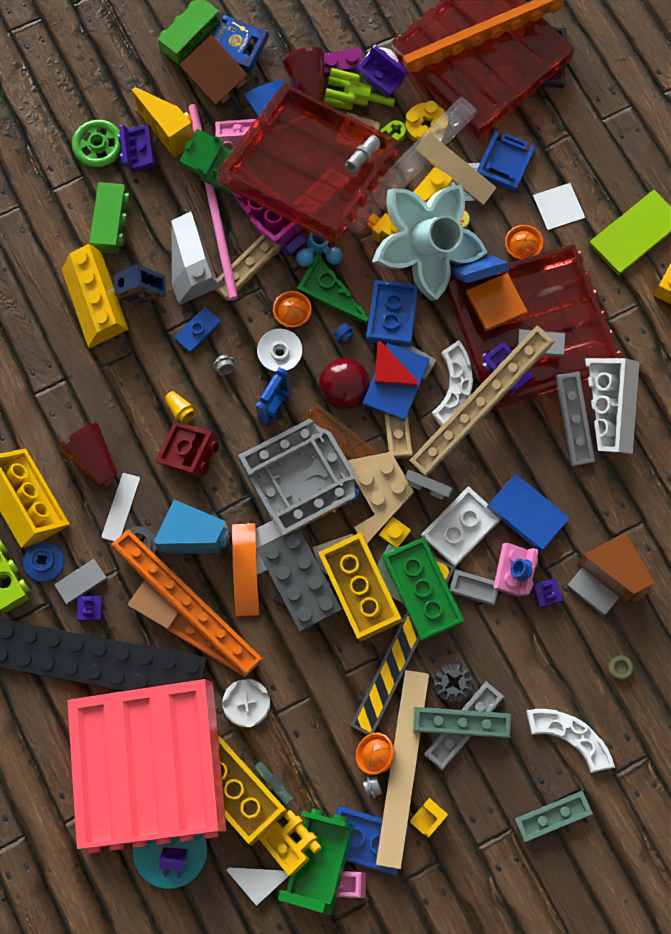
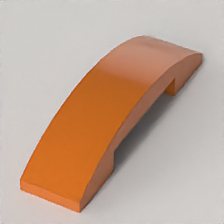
(245, 570)

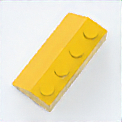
(93, 295)
(27, 500)

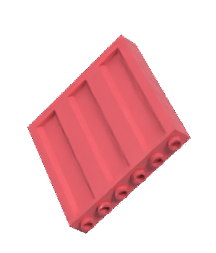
(146, 766)

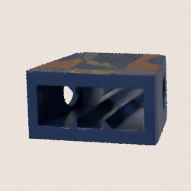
(139, 284)

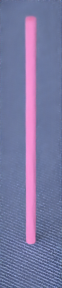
(216, 218)

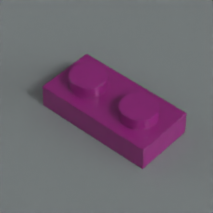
(342, 60)

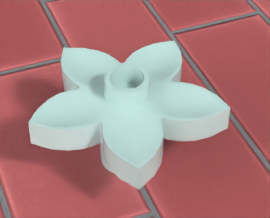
(428, 237)

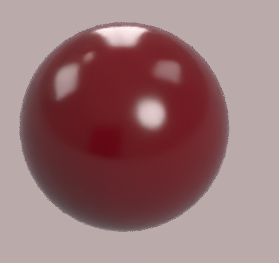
(344, 383)

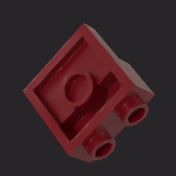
(188, 450)

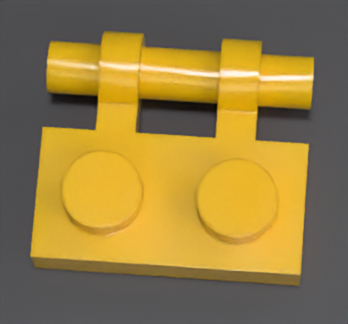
(284, 848)

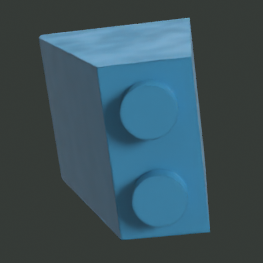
(191, 532)

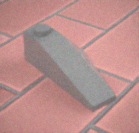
(190, 261)

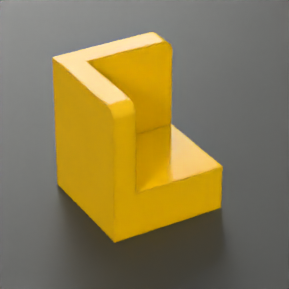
(428, 818)

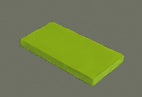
(634, 233)

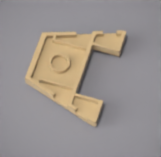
(383, 489)

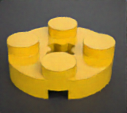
(417, 114)

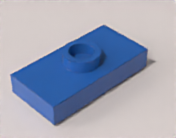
(198, 330)

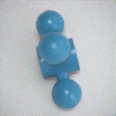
(306, 256)

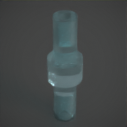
(273, 782)

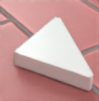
(257, 882)

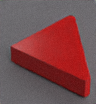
(390, 369)

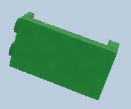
(319, 879)

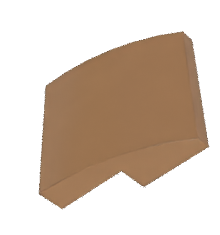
(153, 606)

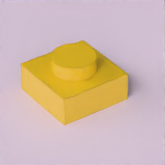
(394, 532)

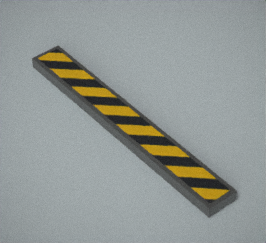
(391, 670)

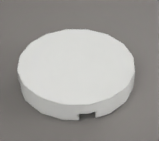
(246, 703)

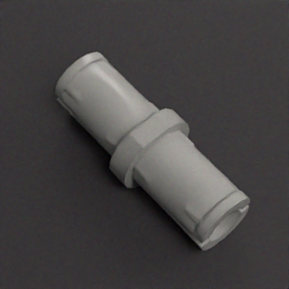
(362, 154)

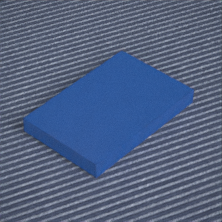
(479, 269)
(392, 313)
(397, 399)
(528, 512)
(365, 839)

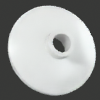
(279, 340)

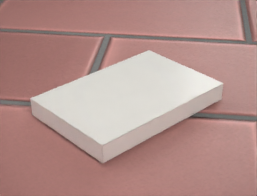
(460, 527)

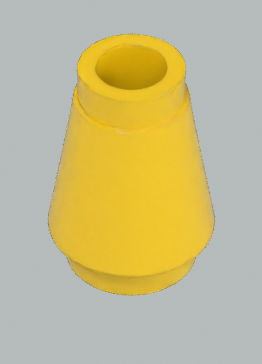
(180, 408)

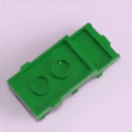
(204, 157)

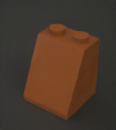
(214, 70)
(619, 569)

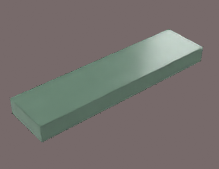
(461, 722)

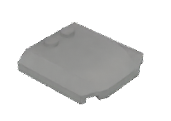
(299, 476)

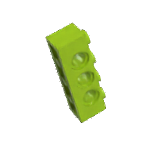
(17, 591)

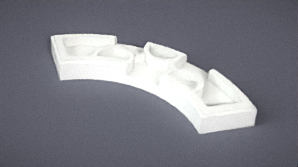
(460, 382)
(573, 731)

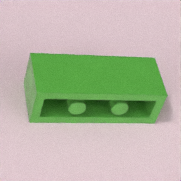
(189, 30)
(109, 217)

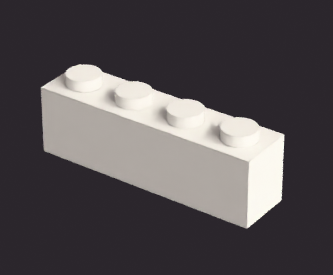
(614, 400)

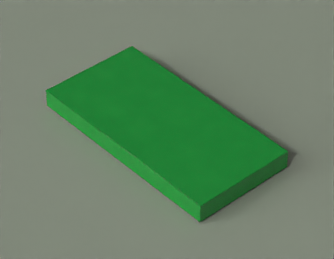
(422, 589)

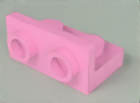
(232, 131)
(504, 579)

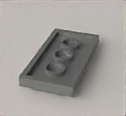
(299, 580)

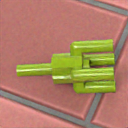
(353, 93)

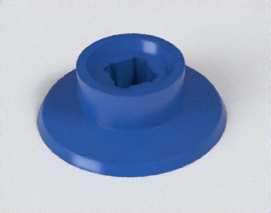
(54, 562)

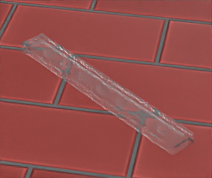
(412, 163)

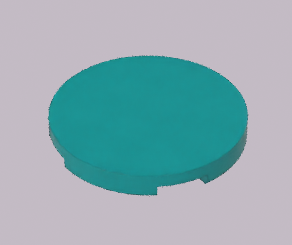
(147, 862)

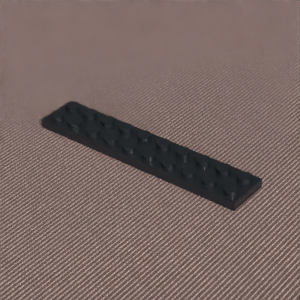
(93, 658)

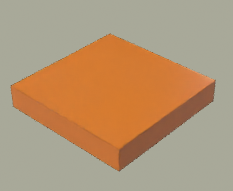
(496, 302)

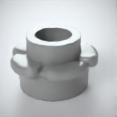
(224, 365)
(372, 786)

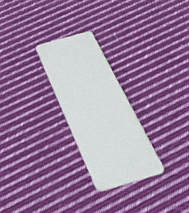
(120, 507)

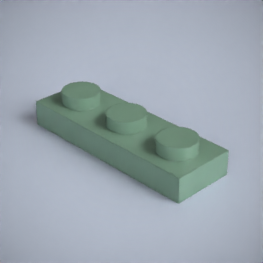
(553, 816)

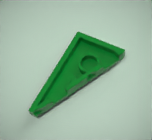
(323, 286)

